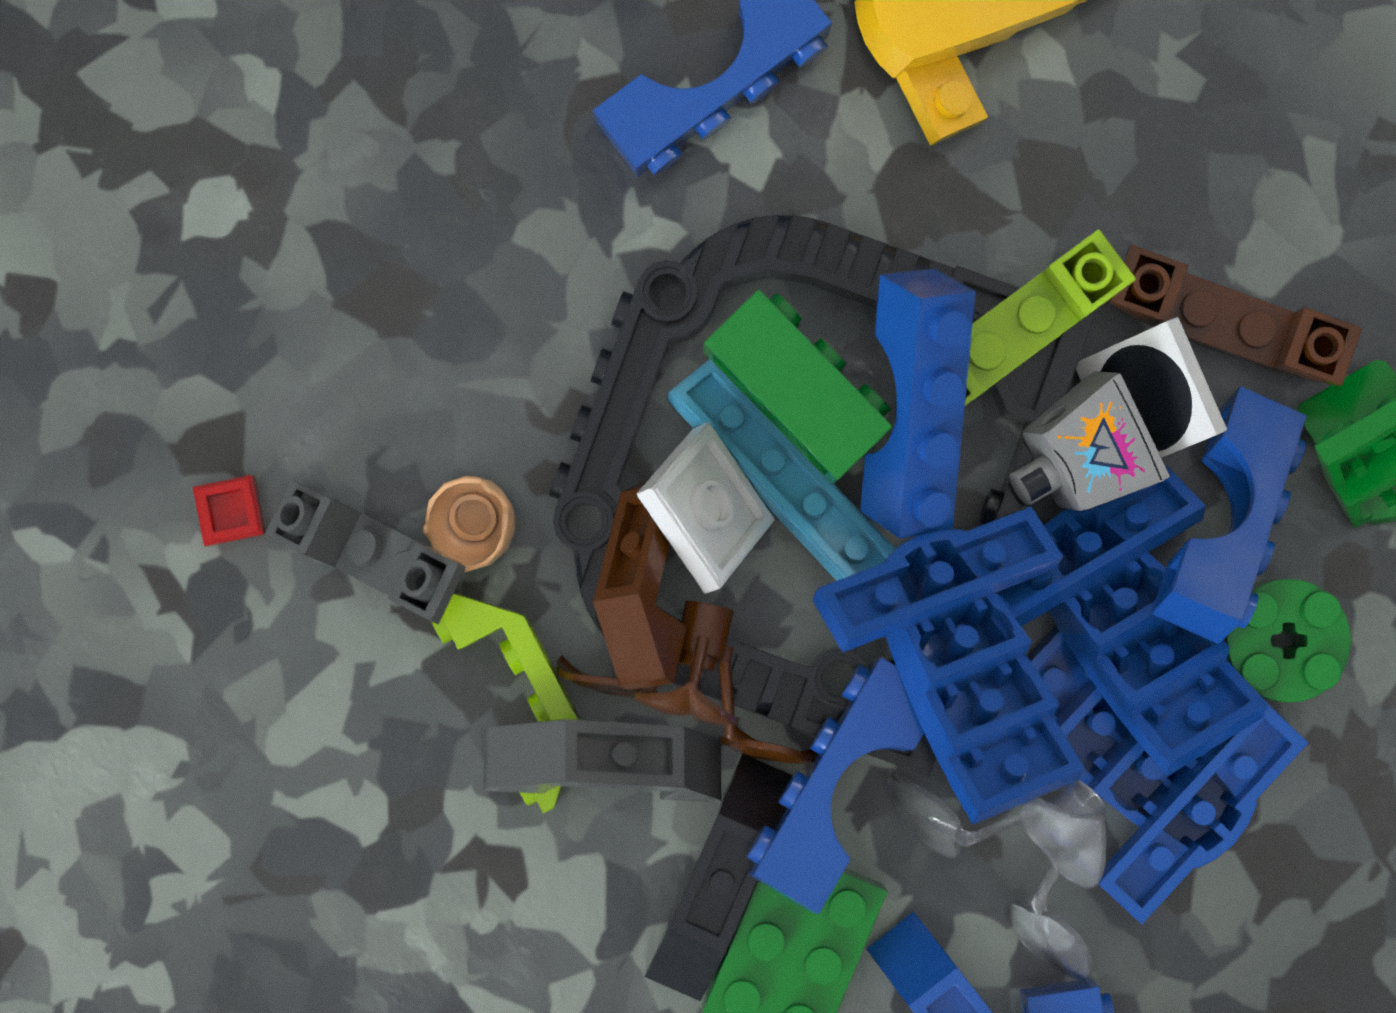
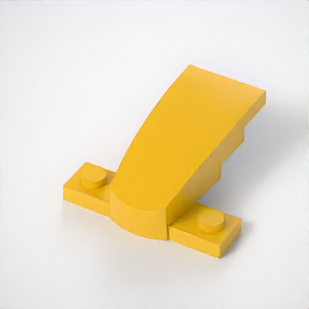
(922, 44)

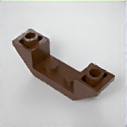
(1237, 324)
(638, 634)

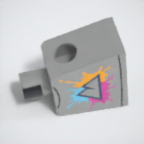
(1089, 448)

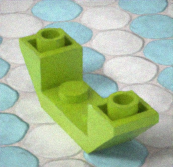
(1043, 310)
(471, 620)

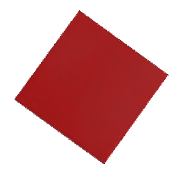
(229, 510)

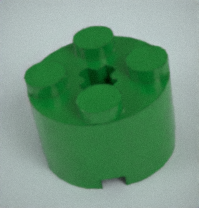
(1318, 641)

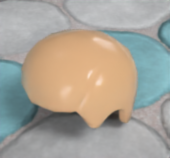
(470, 521)

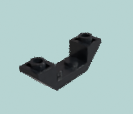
(719, 882)

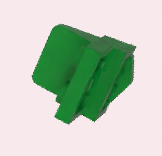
(1357, 442)

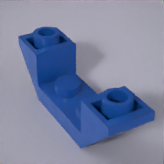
(923, 970)

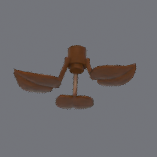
(702, 647)

